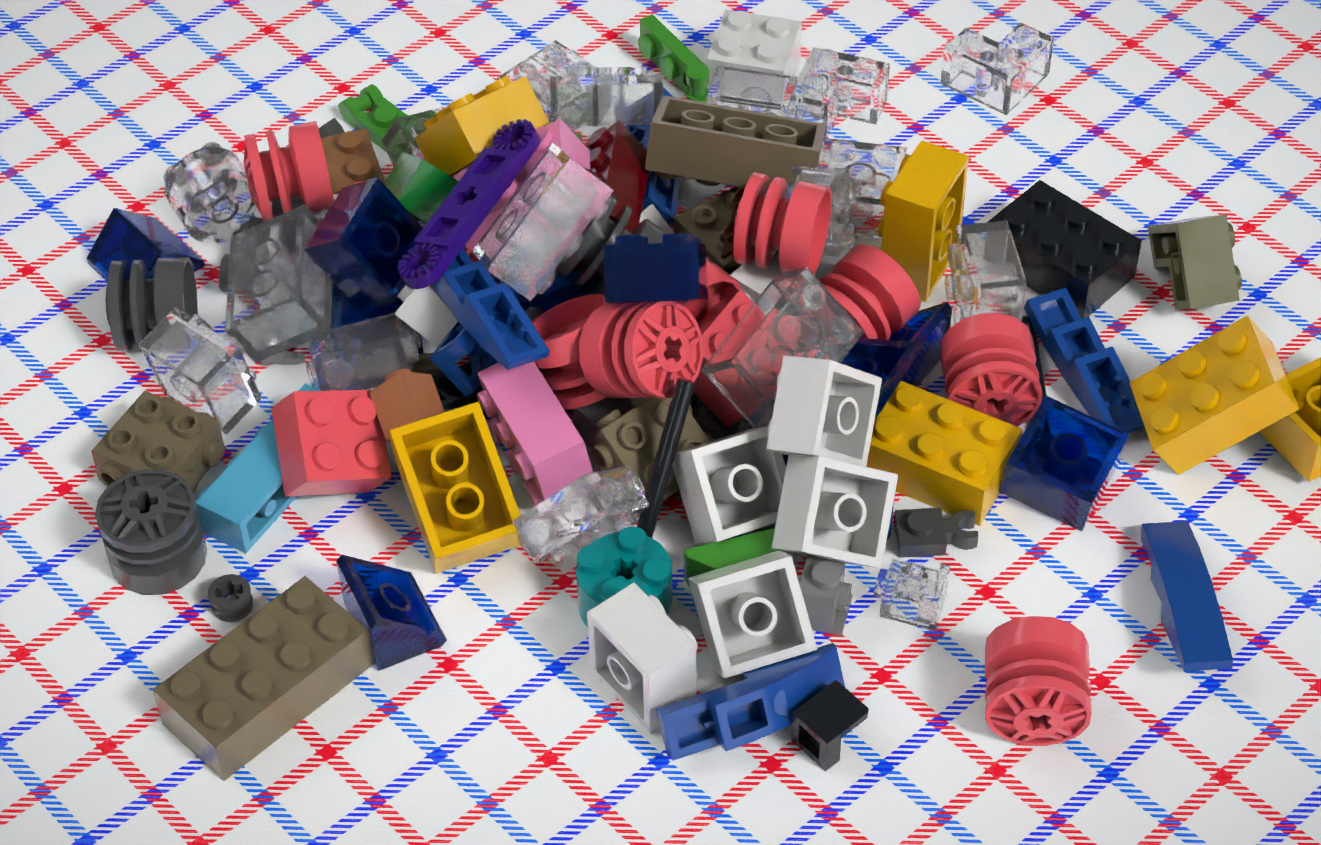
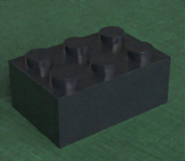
(1069, 247)

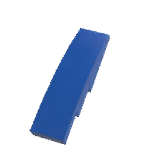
(489, 313)
(1083, 361)
(1186, 597)

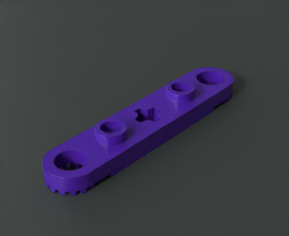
(468, 204)

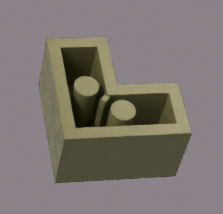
(1198, 260)

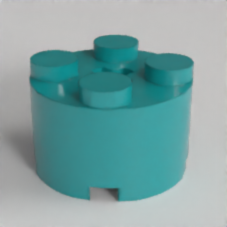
(617, 562)

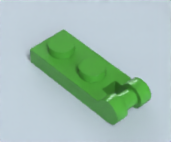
(673, 58)
(380, 118)

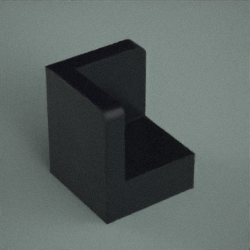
(824, 721)

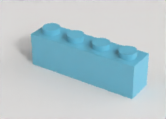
(247, 493)

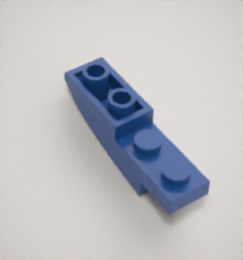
(748, 707)

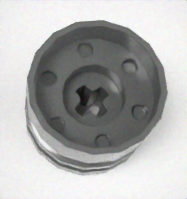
(603, 233)
(140, 303)
(151, 531)

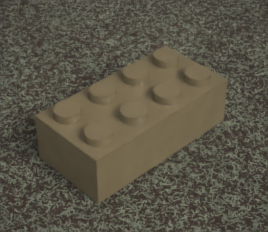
(728, 143)
(264, 677)

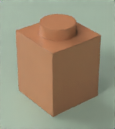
(405, 399)

